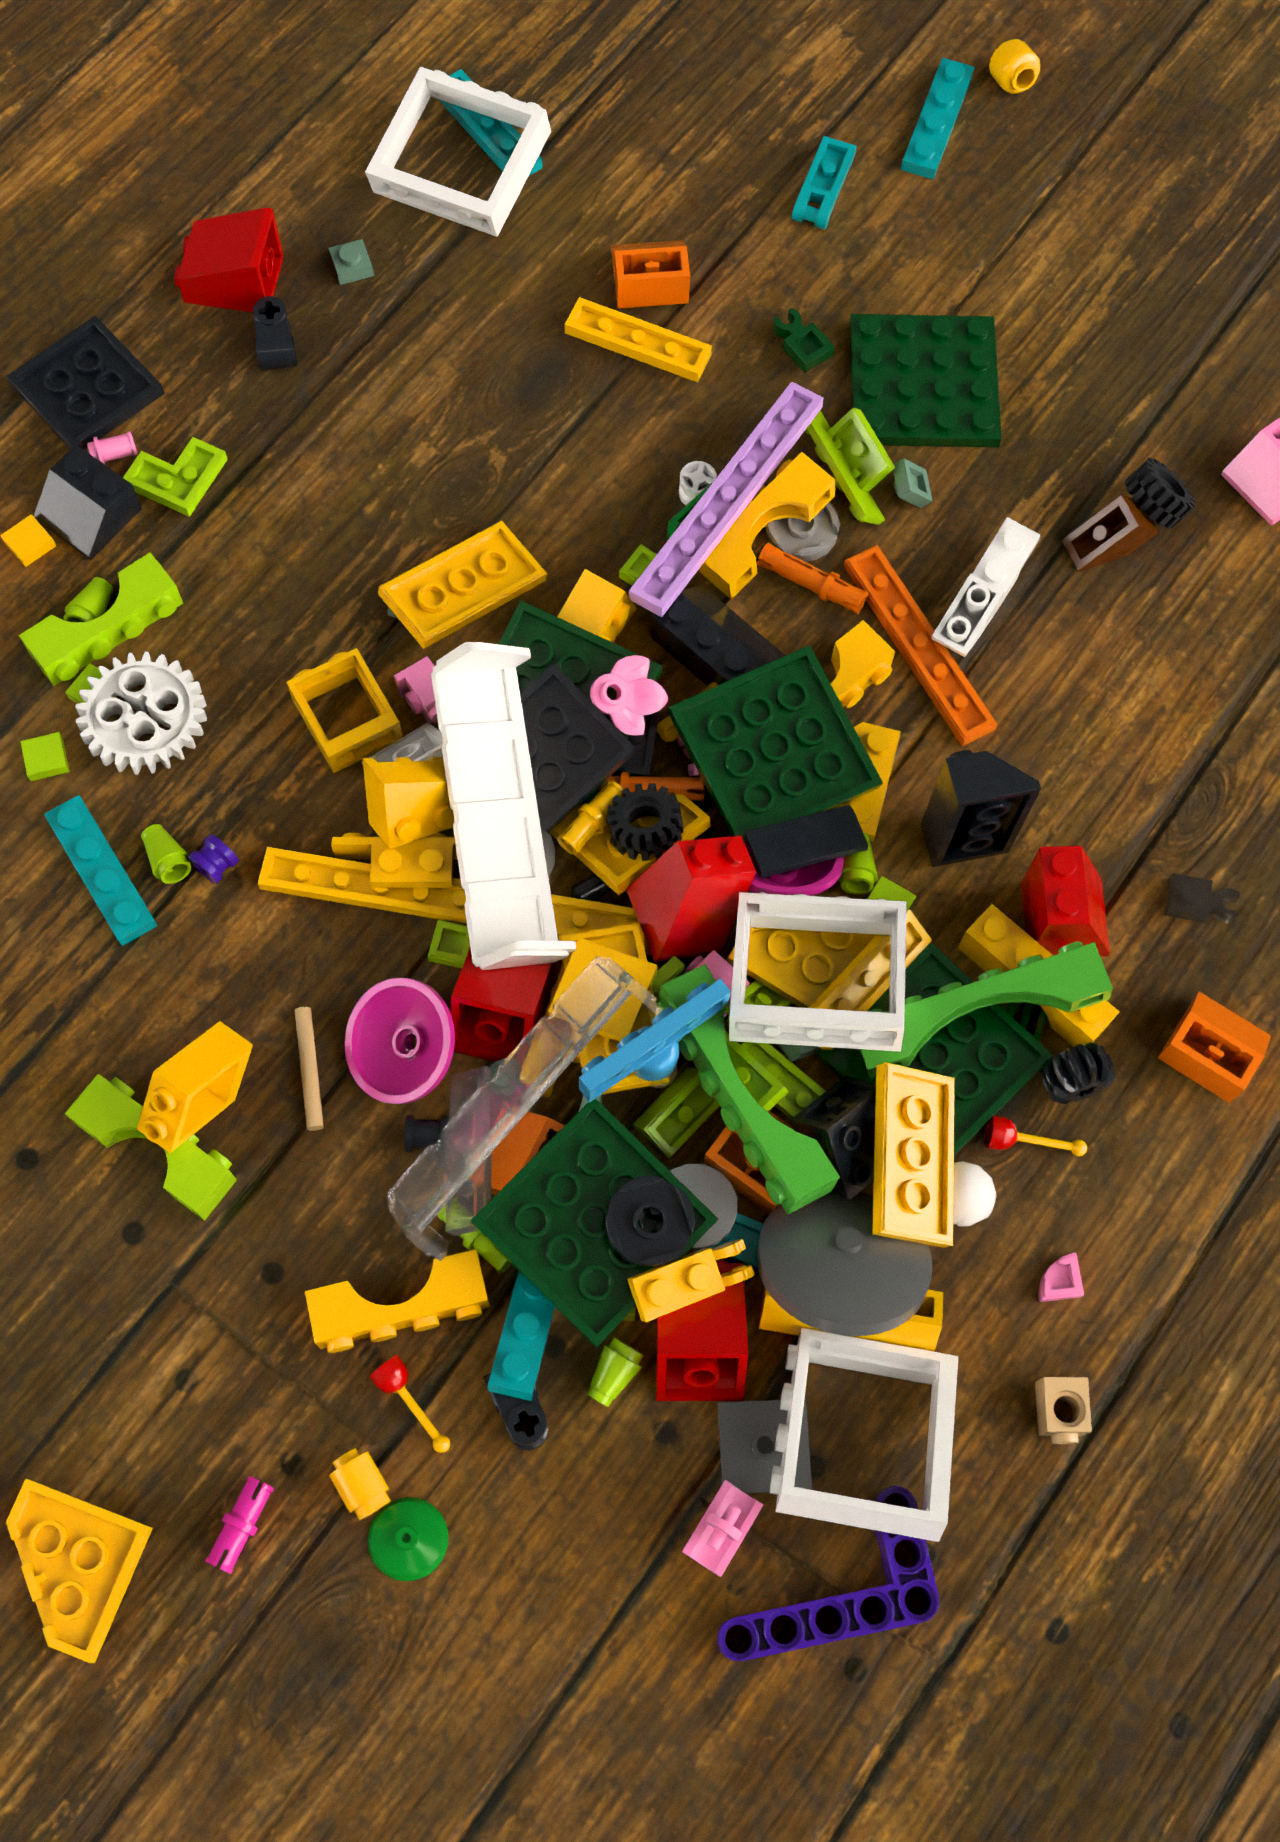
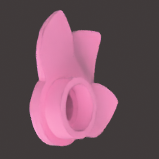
(634, 692)

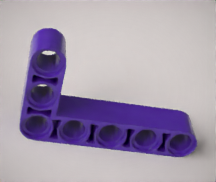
(847, 1605)

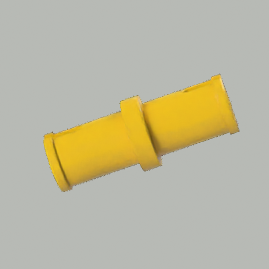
(590, 819)

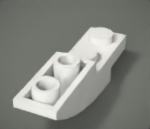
(986, 587)

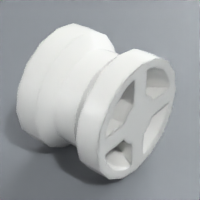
(692, 476)

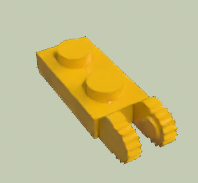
(686, 1280)

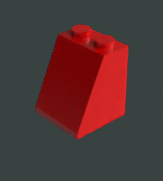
(231, 260)
(692, 896)
(1064, 900)
(497, 1007)
(704, 1347)

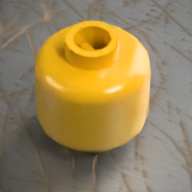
(1014, 66)

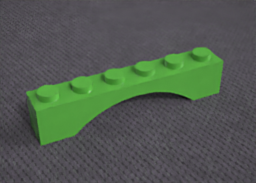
(1062, 981)
(789, 1161)

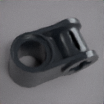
(273, 335)
(516, 1409)

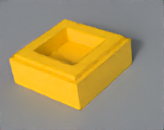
(28, 540)

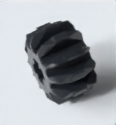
(1077, 1073)

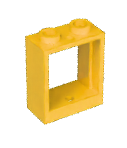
(361, 740)
(194, 1086)

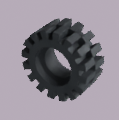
(1160, 493)
(641, 804)

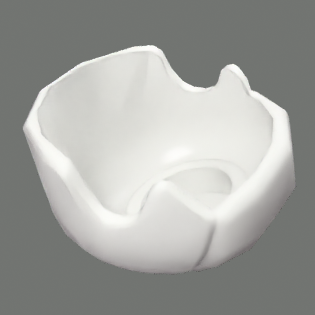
(972, 1194)

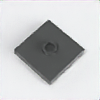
(749, 1442)

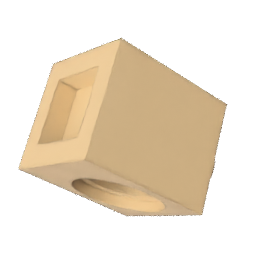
(1075, 1393)

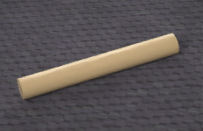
(309, 1069)

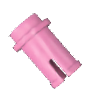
(112, 447)

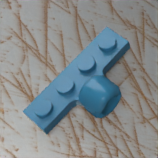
(654, 1048)

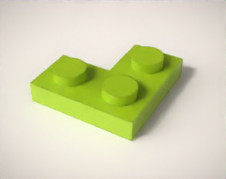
(179, 484)

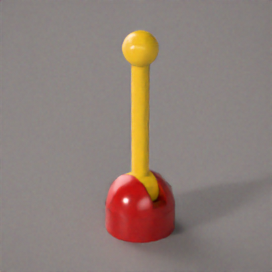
(1002, 1134)
(392, 1378)

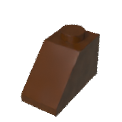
(1110, 534)

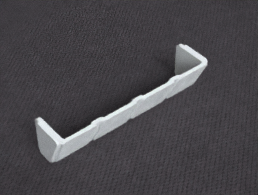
(495, 807)

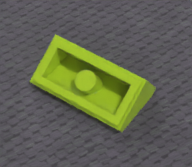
(677, 1113)

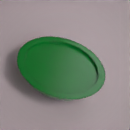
(408, 1539)

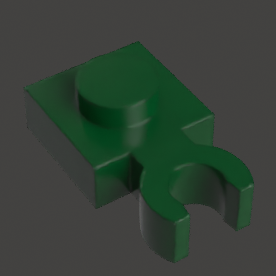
(803, 344)

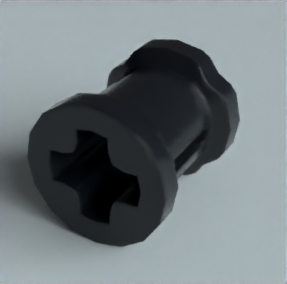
(423, 1132)

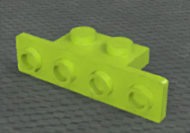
(854, 459)

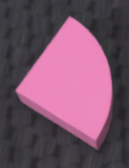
(1061, 1280)

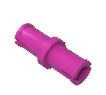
(239, 1525)

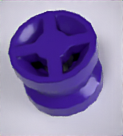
(212, 859)

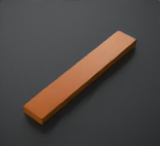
(912, 637)

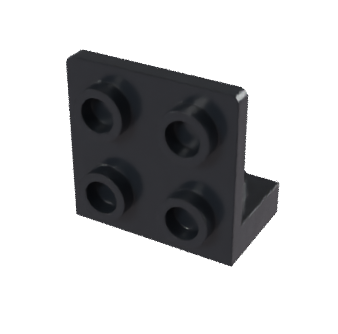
(846, 1125)

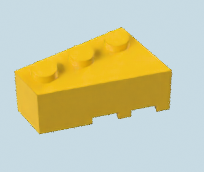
(598, 607)
(407, 799)

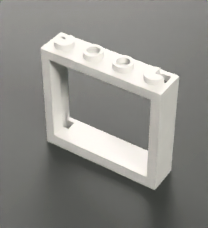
(443, 201)
(815, 1025)
(882, 1360)

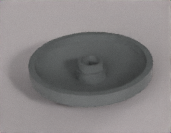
(836, 1273)

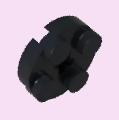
(662, 1199)

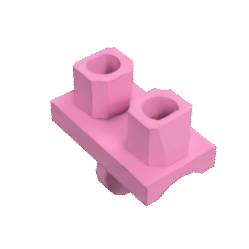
(722, 1528)

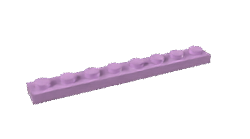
(725, 499)

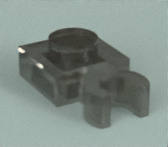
(1194, 899)

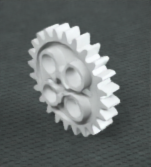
(120, 738)

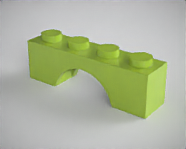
(67, 646)
(192, 1175)

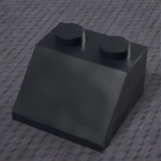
(85, 502)

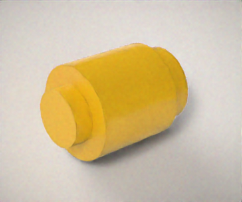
(359, 1483)

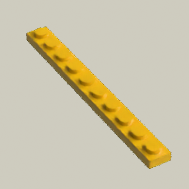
(350, 884)

